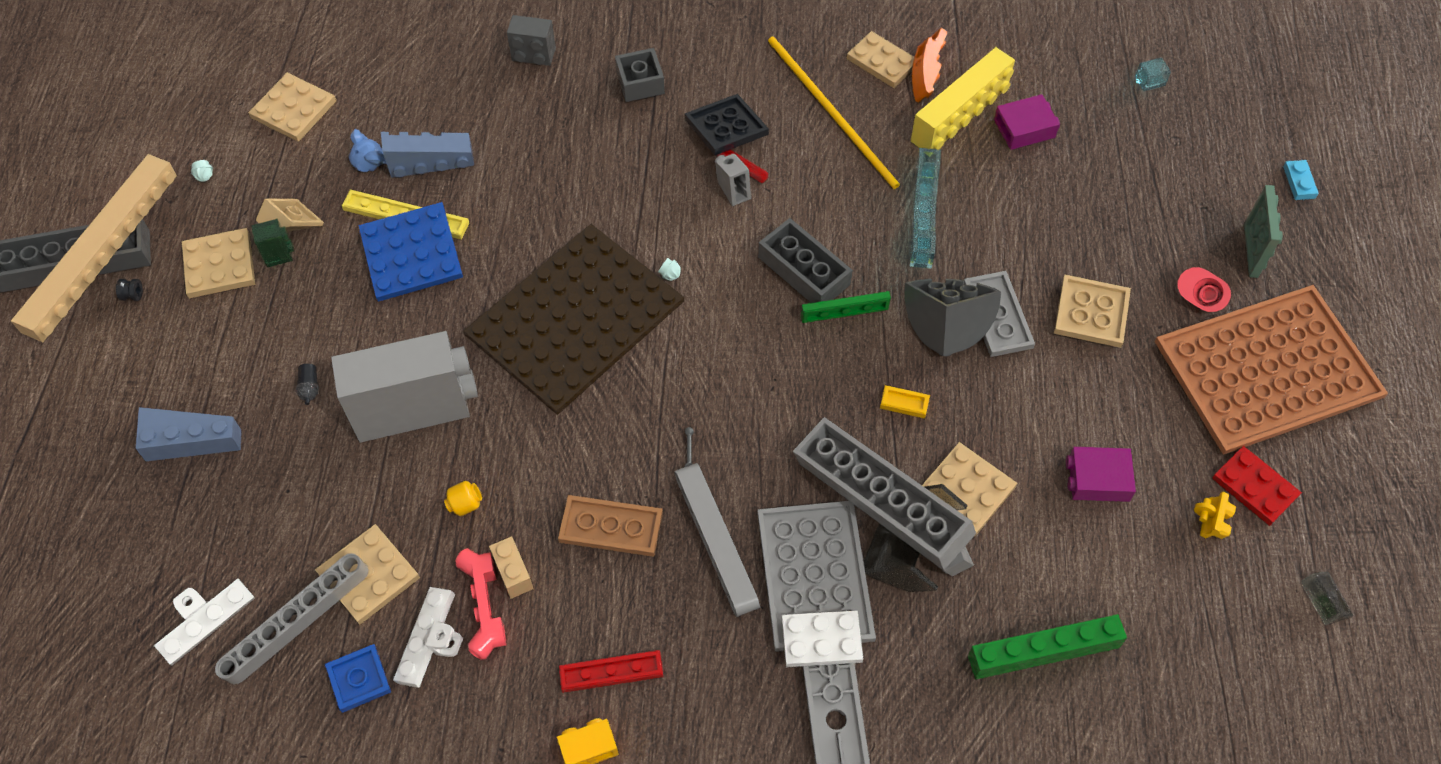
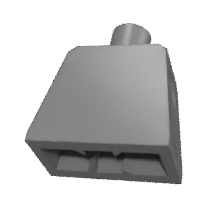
(731, 170)

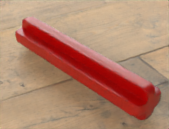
(754, 171)

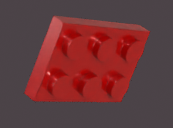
(1256, 485)

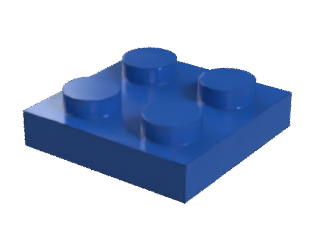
(358, 678)

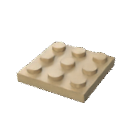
(292, 106)
(218, 263)
(1092, 311)
(974, 482)
(386, 577)

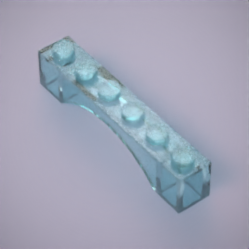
(924, 212)

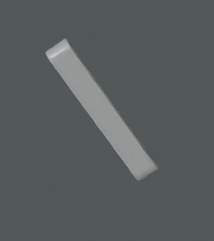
(717, 540)
(281, 619)

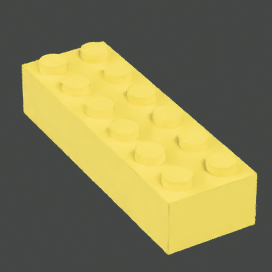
(963, 100)

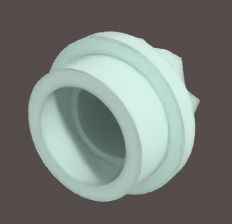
(201, 170)
(670, 270)

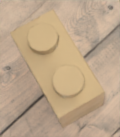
(511, 567)

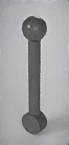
(689, 432)

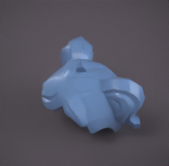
(365, 153)

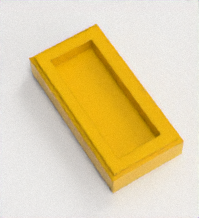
(904, 401)

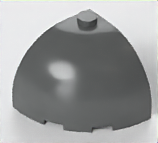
(950, 313)

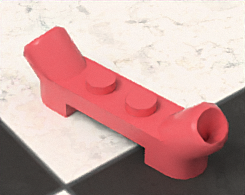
(492, 630)

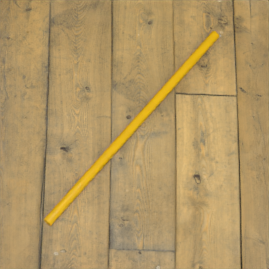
(834, 113)

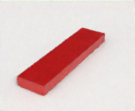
(610, 671)

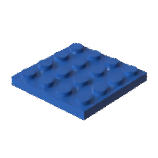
(410, 251)

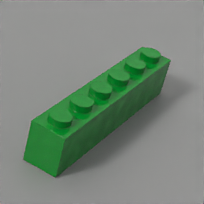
(1046, 646)

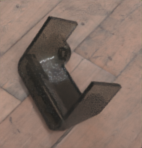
(894, 560)

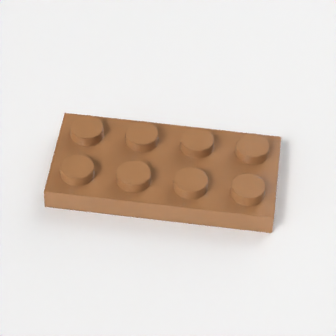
(610, 525)

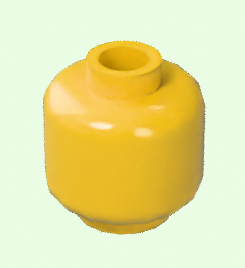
(463, 498)

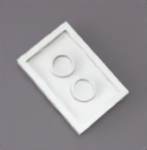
(822, 638)

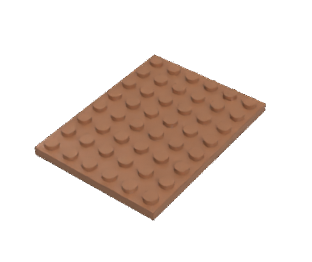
(1269, 369)

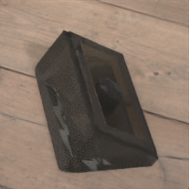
(1326, 597)

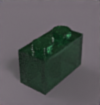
(273, 242)

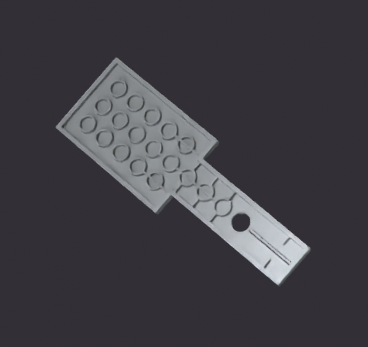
(818, 568)

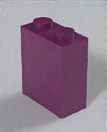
(1026, 121)
(1101, 474)

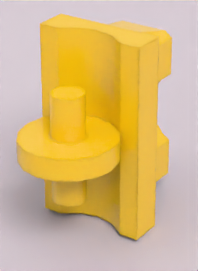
(1212, 514)

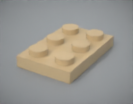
(881, 59)

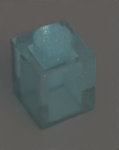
(1152, 74)

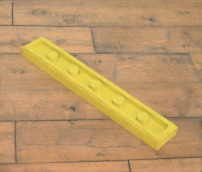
(382, 208)

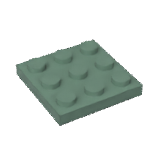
(1262, 231)

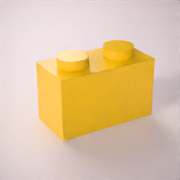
(588, 744)

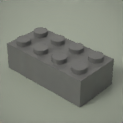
(804, 262)

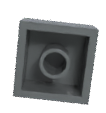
(531, 40)
(639, 74)

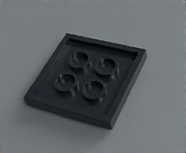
(726, 124)

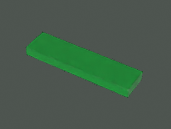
(845, 307)

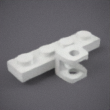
(201, 618)
(428, 636)

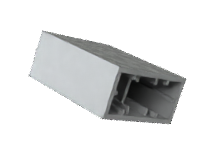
(404, 386)

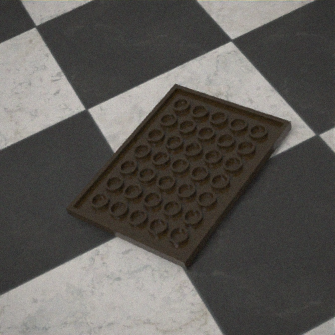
(573, 318)

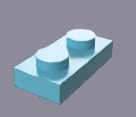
(1300, 180)

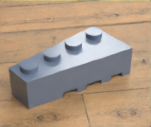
(426, 153)
(184, 434)

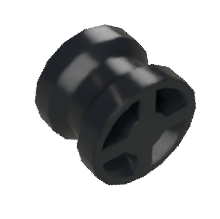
(129, 289)

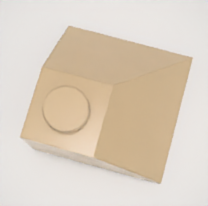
(290, 214)

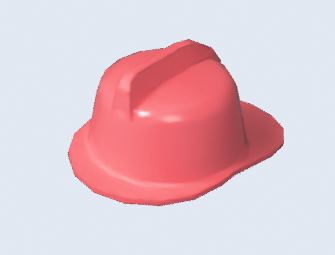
(1204, 289)

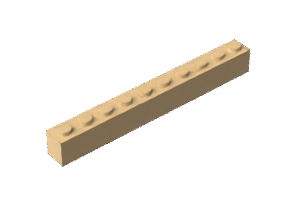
(94, 248)

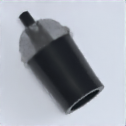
(307, 384)

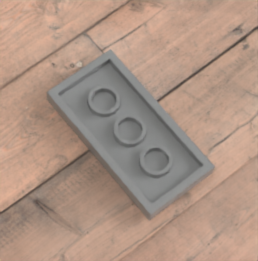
(1009, 330)

